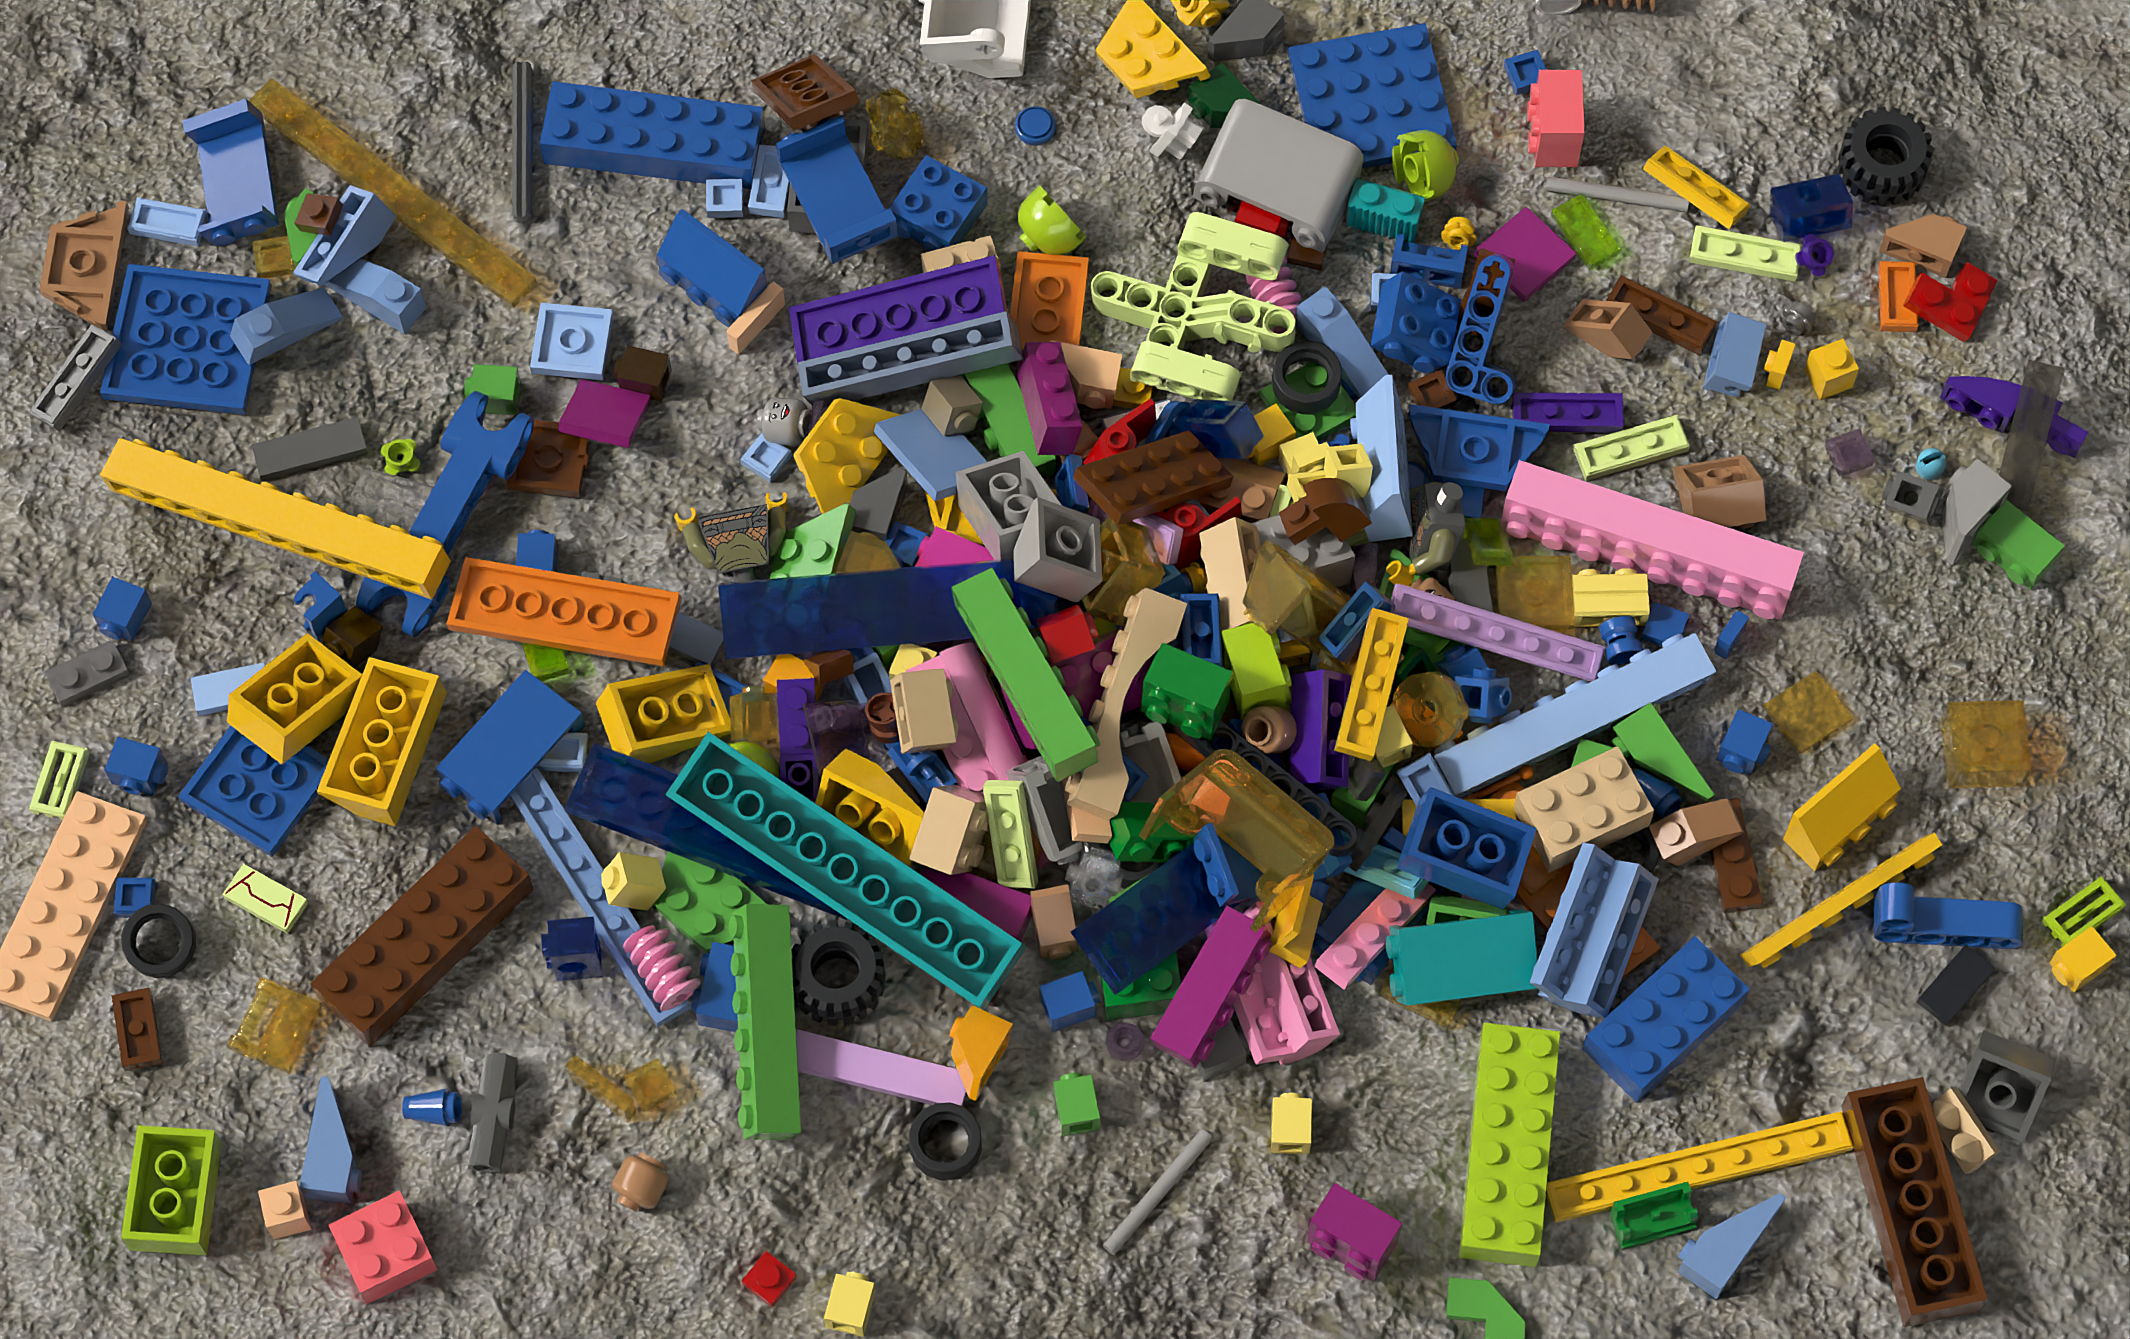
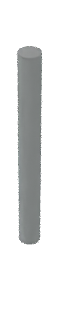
(1617, 194)
(1157, 1192)

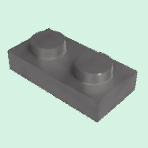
(87, 673)

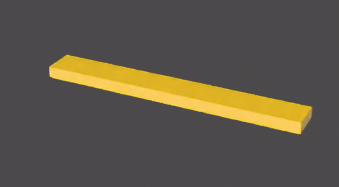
(1700, 1165)

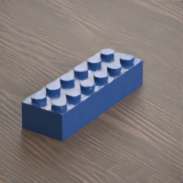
(651, 134)

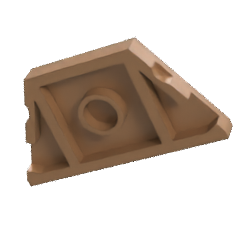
(85, 263)

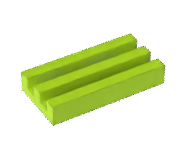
(2059, 931)

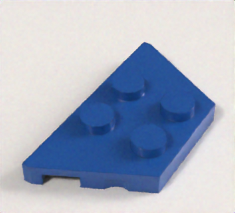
(1473, 446)

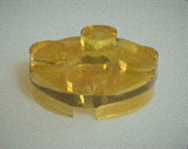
(893, 124)
(1449, 708)

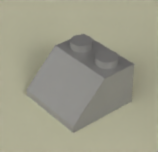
(1969, 504)
(1058, 551)

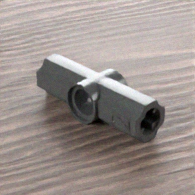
(492, 1113)

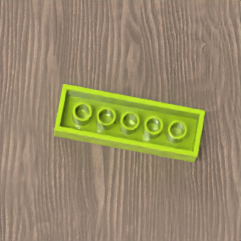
(1509, 1145)

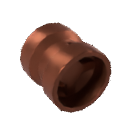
(882, 718)

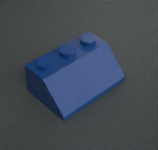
(709, 269)

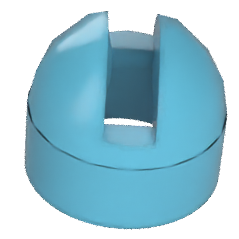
(1933, 469)

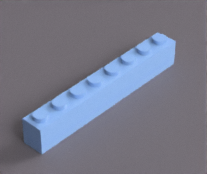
(1575, 715)

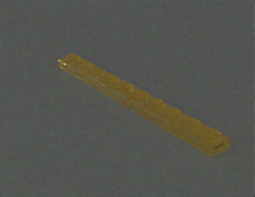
(406, 201)

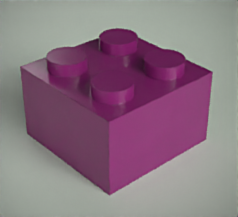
(1353, 1233)

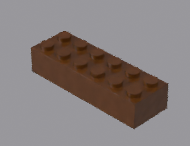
(422, 936)
(1914, 1202)

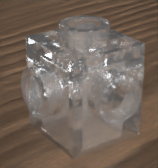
(1094, 876)

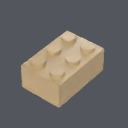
(1584, 804)

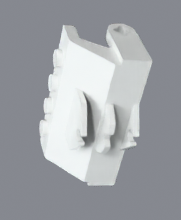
(977, 35)

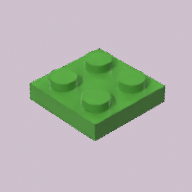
(1310, 380)

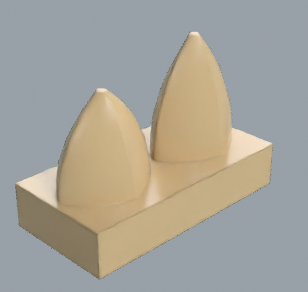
(1963, 1131)

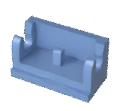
(1734, 355)

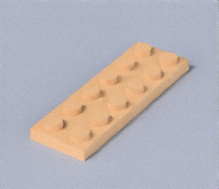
(66, 904)

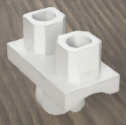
(1175, 132)

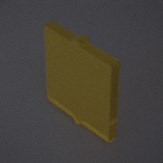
(1808, 712)

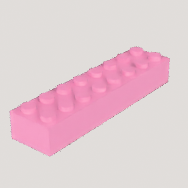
(1651, 540)

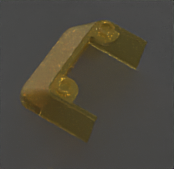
(1297, 600)
(1253, 820)

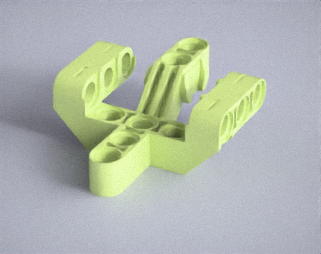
(1202, 244)

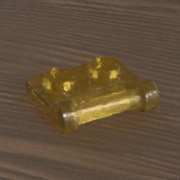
(286, 1030)

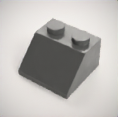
(2006, 1084)

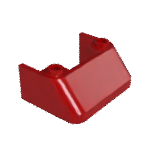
(1125, 436)

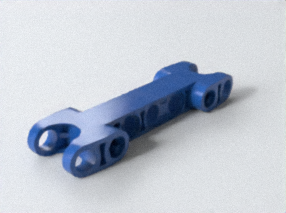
(473, 461)

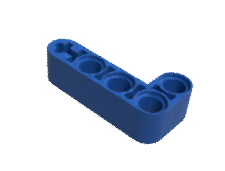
(1487, 327)
(1945, 921)

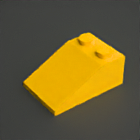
(663, 713)
(870, 803)

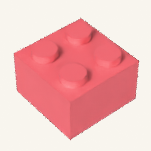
(1556, 118)
(383, 1247)

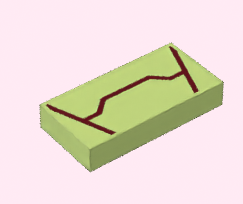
(265, 898)

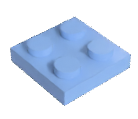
(571, 341)

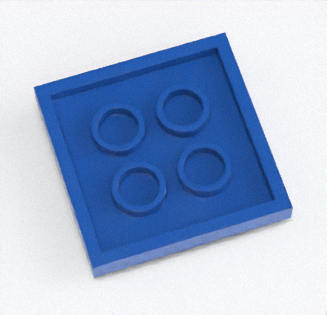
(252, 791)

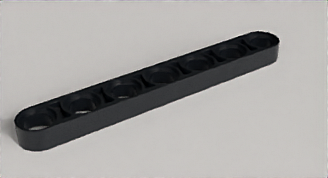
(1299, 793)

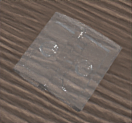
(388, 498)

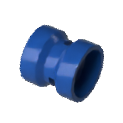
(1620, 639)

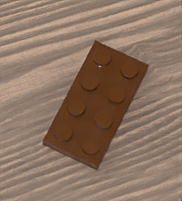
(805, 92)
(1153, 477)

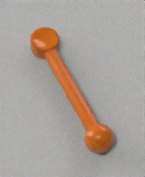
(1525, 772)

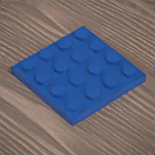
(1372, 89)
(179, 339)

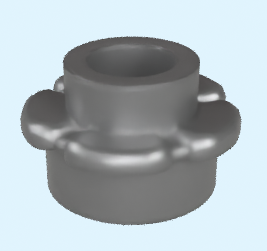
(1798, 318)

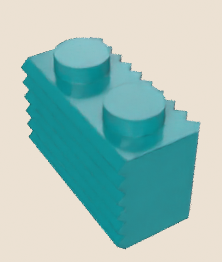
(1384, 210)

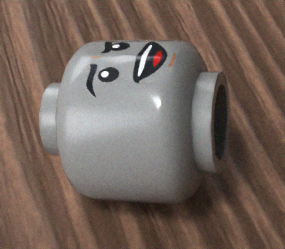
(784, 421)

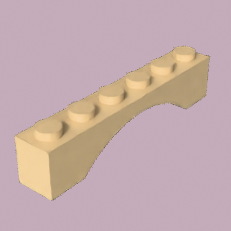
(1150, 622)

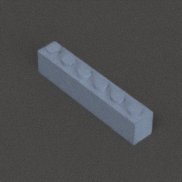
(912, 359)

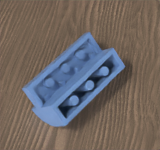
(1593, 932)

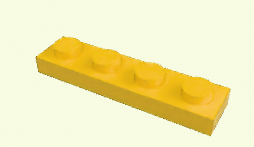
(1371, 684)

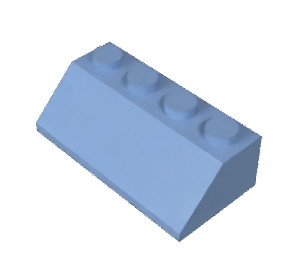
(1383, 434)

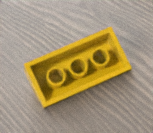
(382, 740)

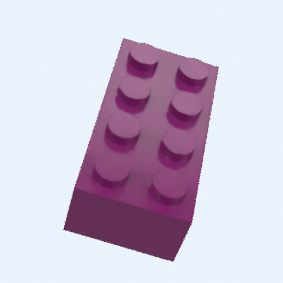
(1083, 679)

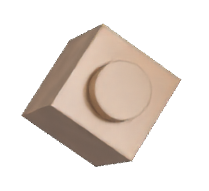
(284, 1210)

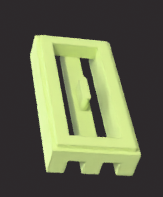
(73, 784)

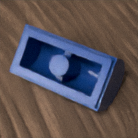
(1202, 627)
(1346, 631)

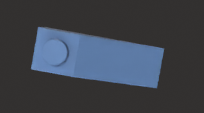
(357, 231)
(380, 293)
(282, 323)
(1329, 323)
(329, 1162)
(1724, 1247)

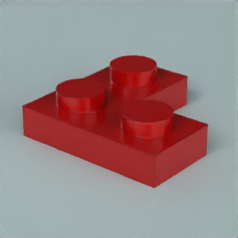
(1955, 308)

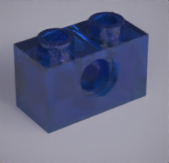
(1811, 207)
(1221, 426)
(573, 948)

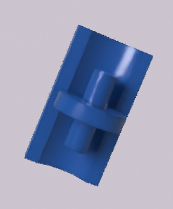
(922, 770)

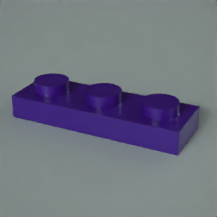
(1571, 411)

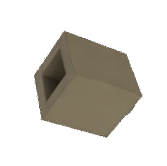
(952, 405)

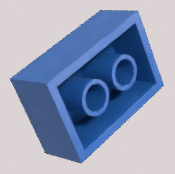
(1466, 848)

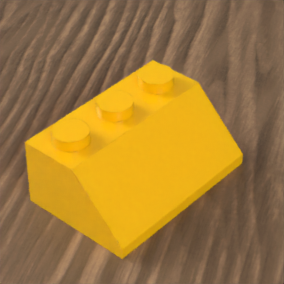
(1843, 809)

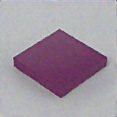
(1536, 250)
(604, 413)

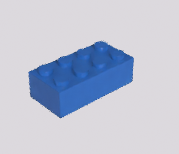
(1665, 1019)

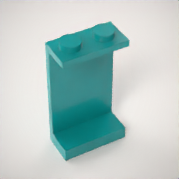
(1462, 958)

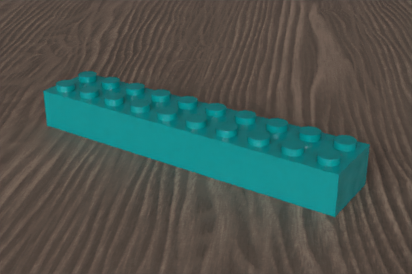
(846, 871)

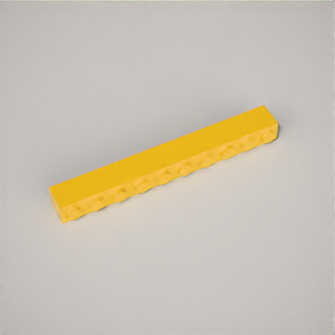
(276, 517)

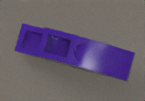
(1994, 407)
(796, 751)

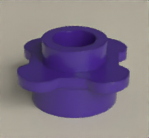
(1823, 251)

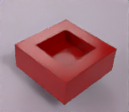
(769, 1279)

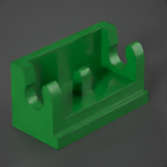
(1654, 1215)

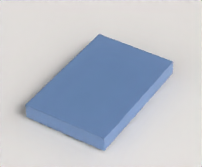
(927, 453)

